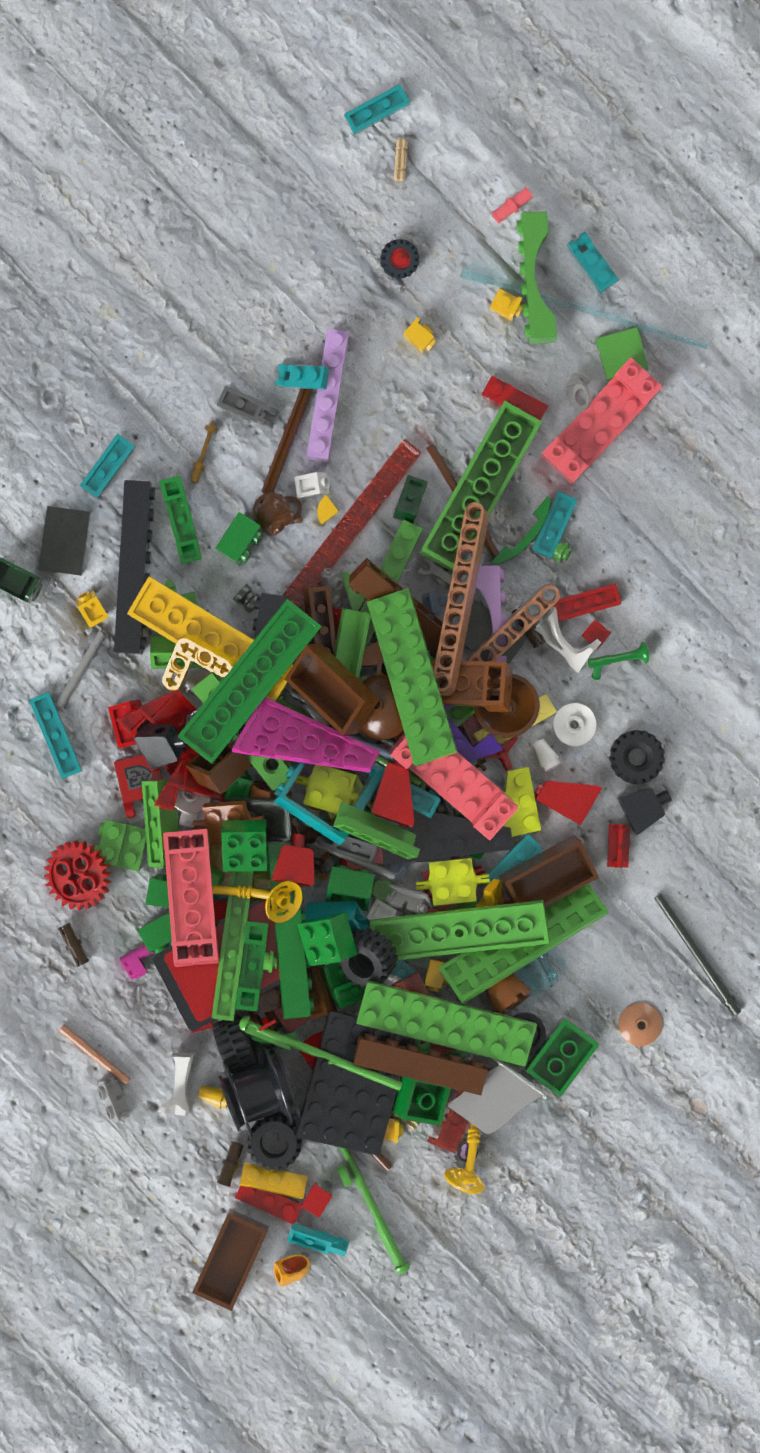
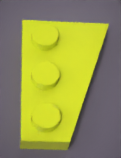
(520, 789)

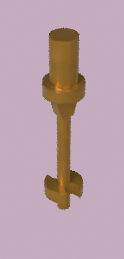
(198, 466)

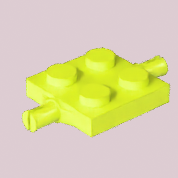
(328, 788)
(452, 882)

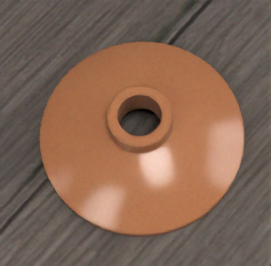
(630, 1018)

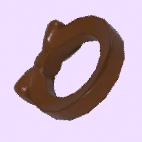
(298, 518)

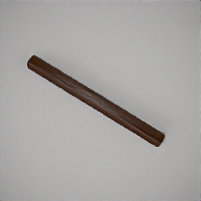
(286, 440)

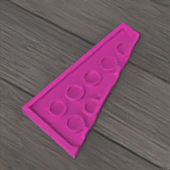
(290, 736)

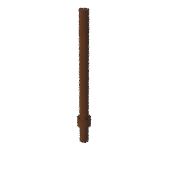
(452, 484)

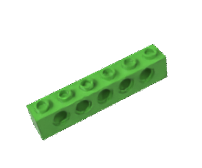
(272, 777)

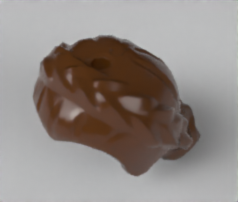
(272, 512)

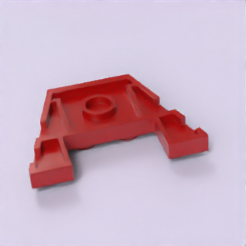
(166, 709)
(183, 780)

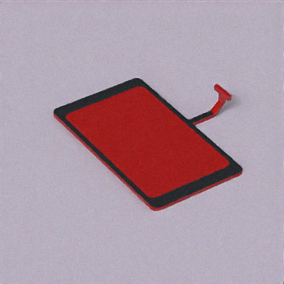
(195, 985)

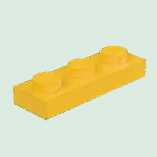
(273, 1181)

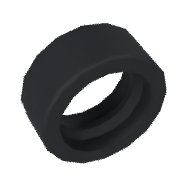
(540, 1026)

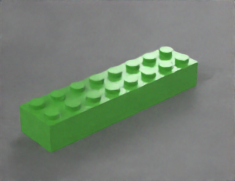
(482, 480)

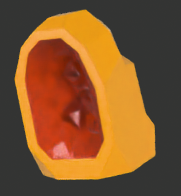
(291, 1269)

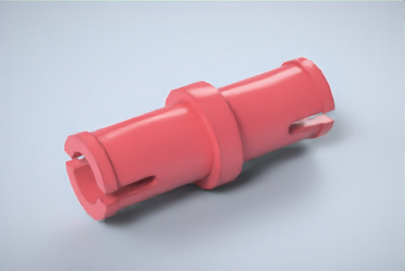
(512, 205)

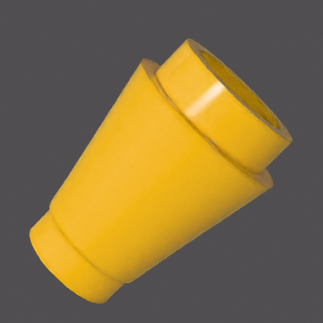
(213, 1096)

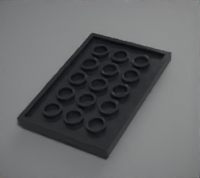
(340, 1104)

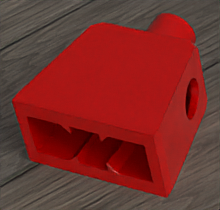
(295, 863)

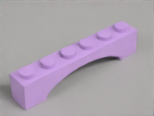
(327, 400)
(489, 585)

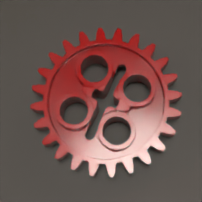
(94, 870)

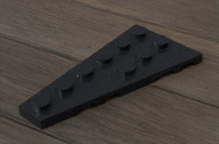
(449, 837)

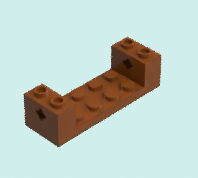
(477, 684)

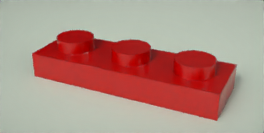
(500, 391)
(587, 602)
(271, 1203)

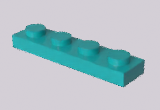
(55, 735)

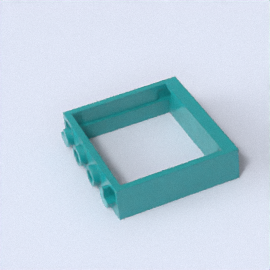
(337, 836)

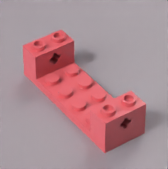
(601, 422)
(462, 787)
(190, 898)

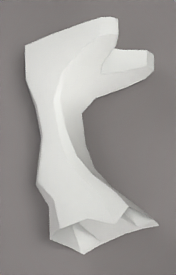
(551, 633)
(178, 1103)

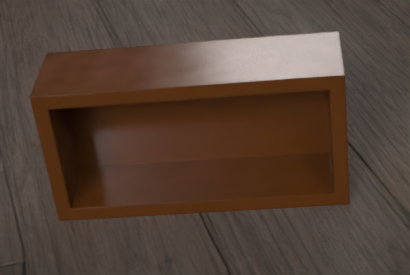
(331, 689)
(550, 873)
(230, 1259)

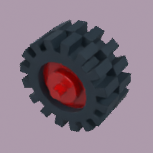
(399, 258)

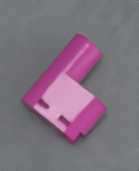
(133, 962)

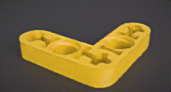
(189, 656)

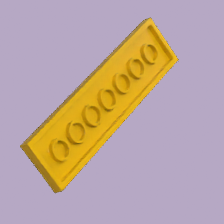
(177, 616)

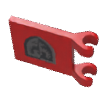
(130, 777)

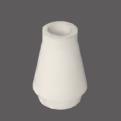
(546, 755)

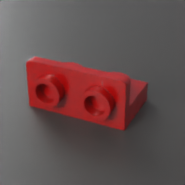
(123, 738)

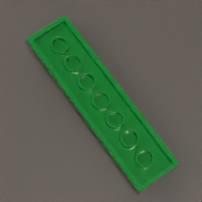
(249, 681)

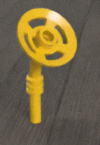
(278, 898)
(467, 1174)

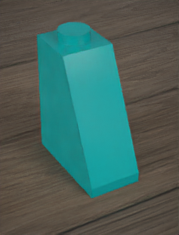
(355, 915)

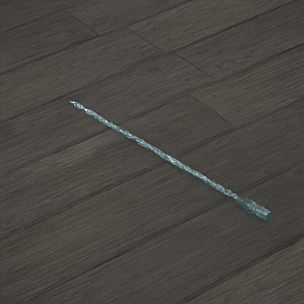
(486, 280)

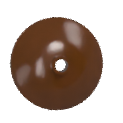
(520, 719)
(385, 721)

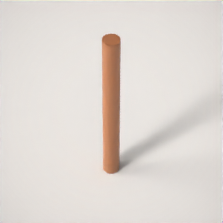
(89, 1050)

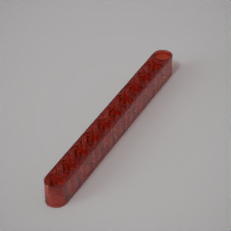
(354, 520)

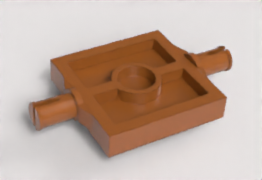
(217, 812)

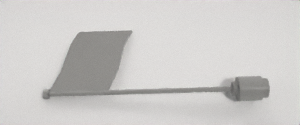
(502, 1095)

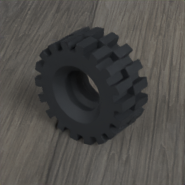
(653, 757)

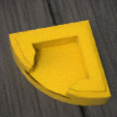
(326, 510)

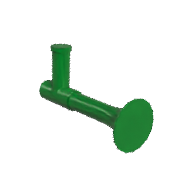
(598, 662)

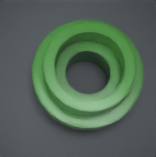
(562, 552)
(270, 961)

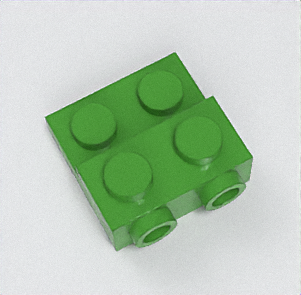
(121, 844)

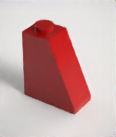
(394, 796)
(568, 799)

